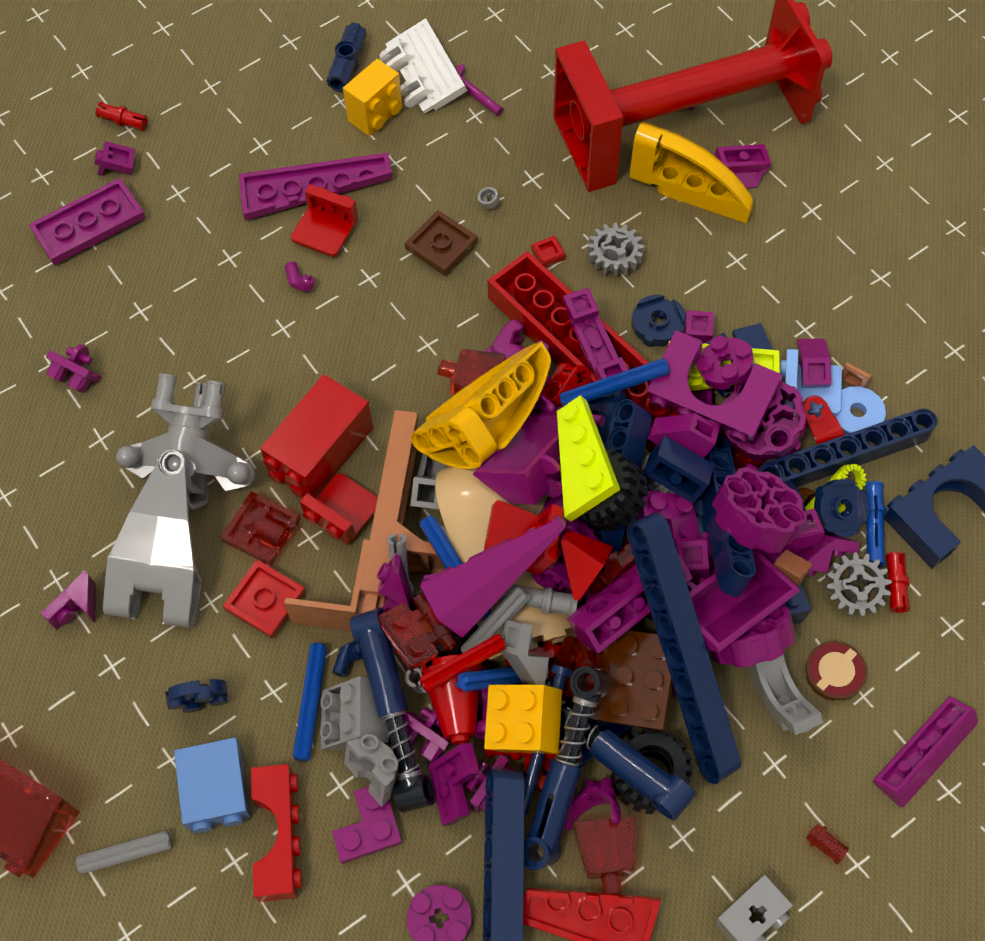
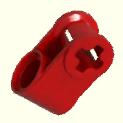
(565, 381)
(822, 426)

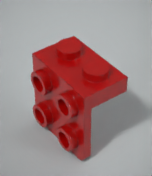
(325, 221)
(340, 508)
(512, 522)

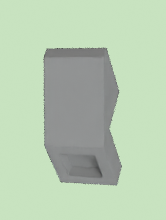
(529, 667)

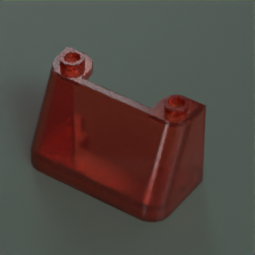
(30, 821)

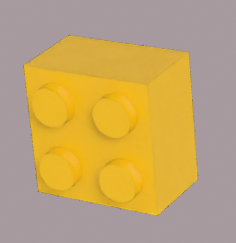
(373, 97)
(523, 719)

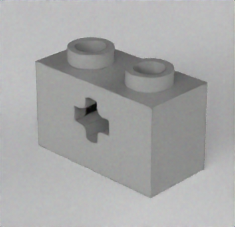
(762, 898)

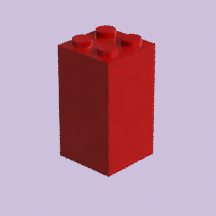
(317, 437)

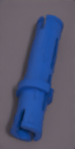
(875, 522)

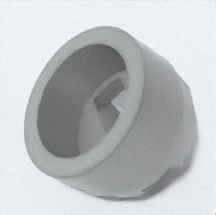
(483, 198)

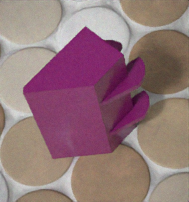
(528, 464)
(728, 617)

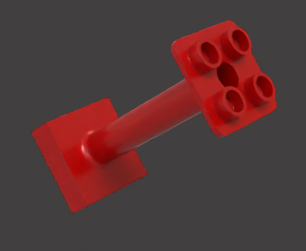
(593, 115)

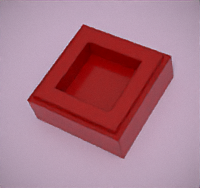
(548, 251)

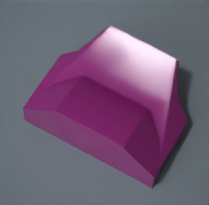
(746, 162)

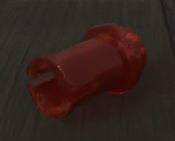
(827, 843)

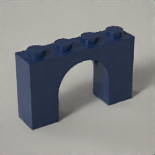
(914, 514)

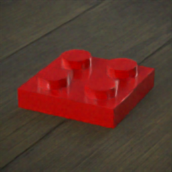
(261, 598)

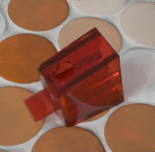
(469, 367)
(606, 850)

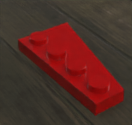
(590, 914)

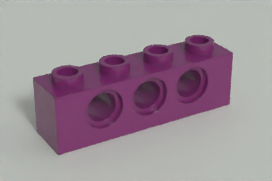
(613, 610)

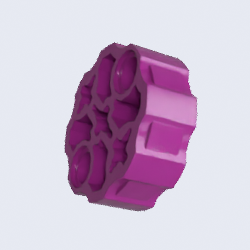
(790, 429)
(759, 510)
(760, 643)

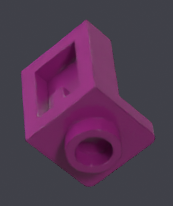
(115, 158)

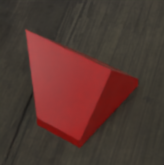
(583, 560)

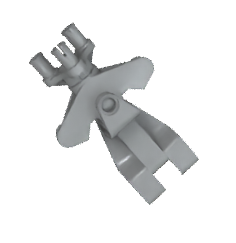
(155, 541)

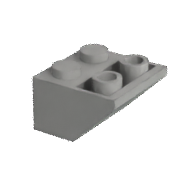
(349, 714)

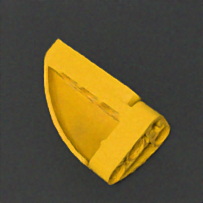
(687, 173)
(485, 412)

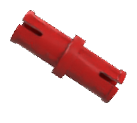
(121, 116)
(899, 584)

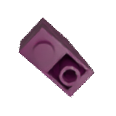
(687, 430)

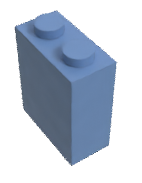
(212, 785)

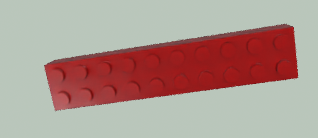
(535, 299)

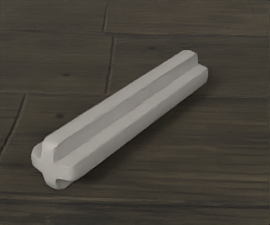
(495, 622)
(123, 852)

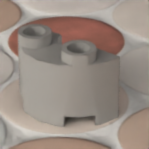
(374, 761)

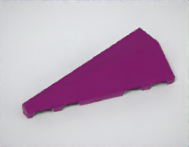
(469, 590)

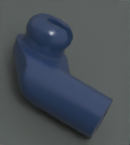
(347, 654)

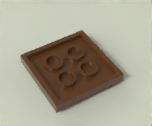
(639, 683)

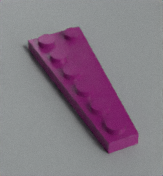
(285, 187)

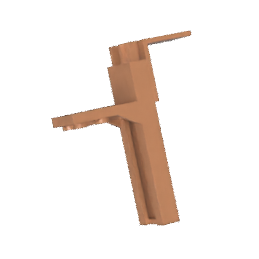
(388, 520)

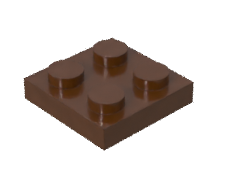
(441, 242)

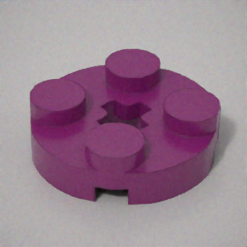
(721, 350)
(450, 903)

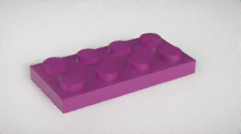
(87, 221)

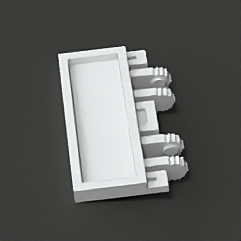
(425, 67)

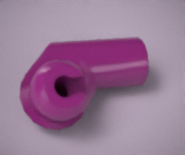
(298, 281)

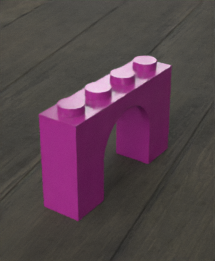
(739, 417)

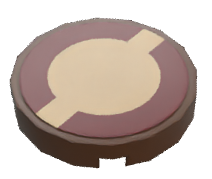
(835, 671)

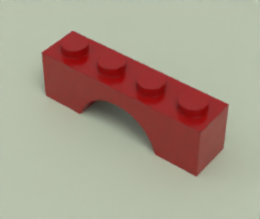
(276, 873)

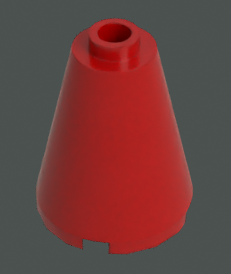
(453, 707)

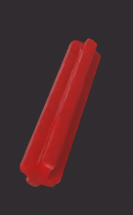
(462, 663)

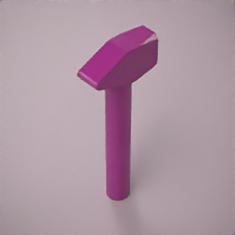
(478, 94)

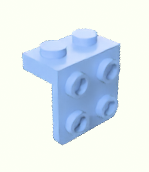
(832, 394)

